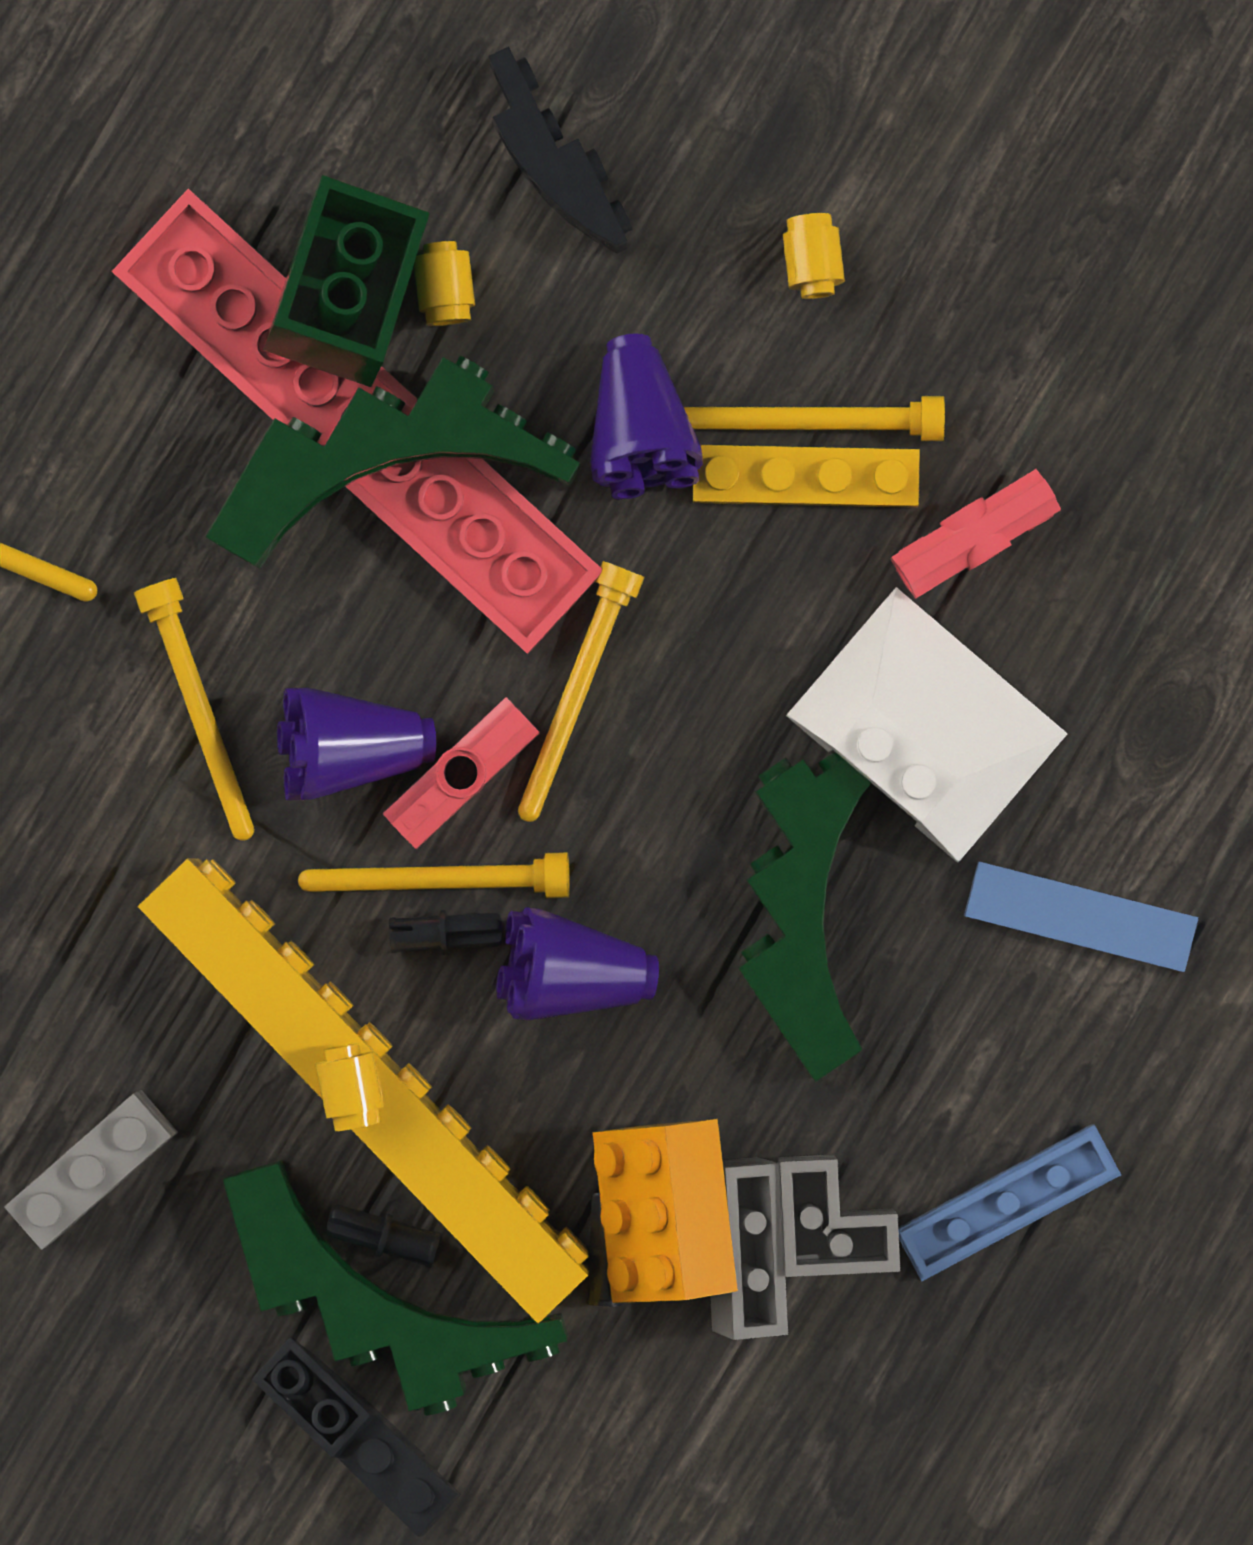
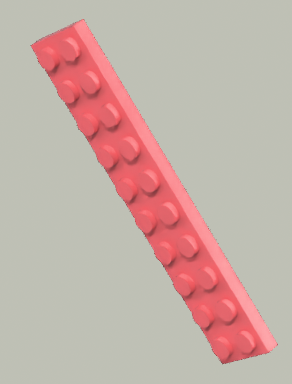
(445, 509)

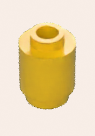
(813, 255)
(444, 284)
(349, 1087)

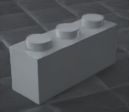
(91, 1169)
(758, 1253)

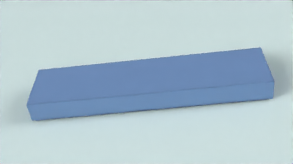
(1081, 916)
(1007, 1202)

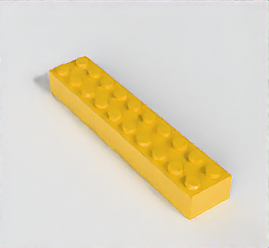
(415, 1137)

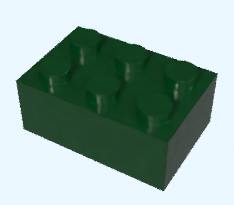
(346, 281)

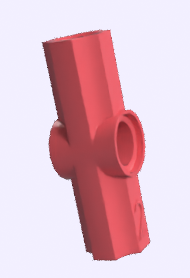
(975, 533)
(431, 797)

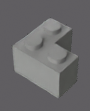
(822, 1237)

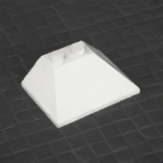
(927, 723)

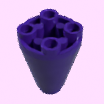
(641, 423)
(347, 742)
(569, 968)

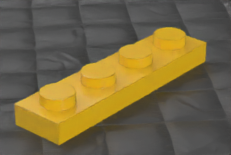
(808, 476)

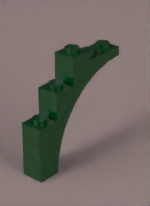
(448, 421)
(793, 971)
(429, 1348)

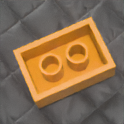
(664, 1212)

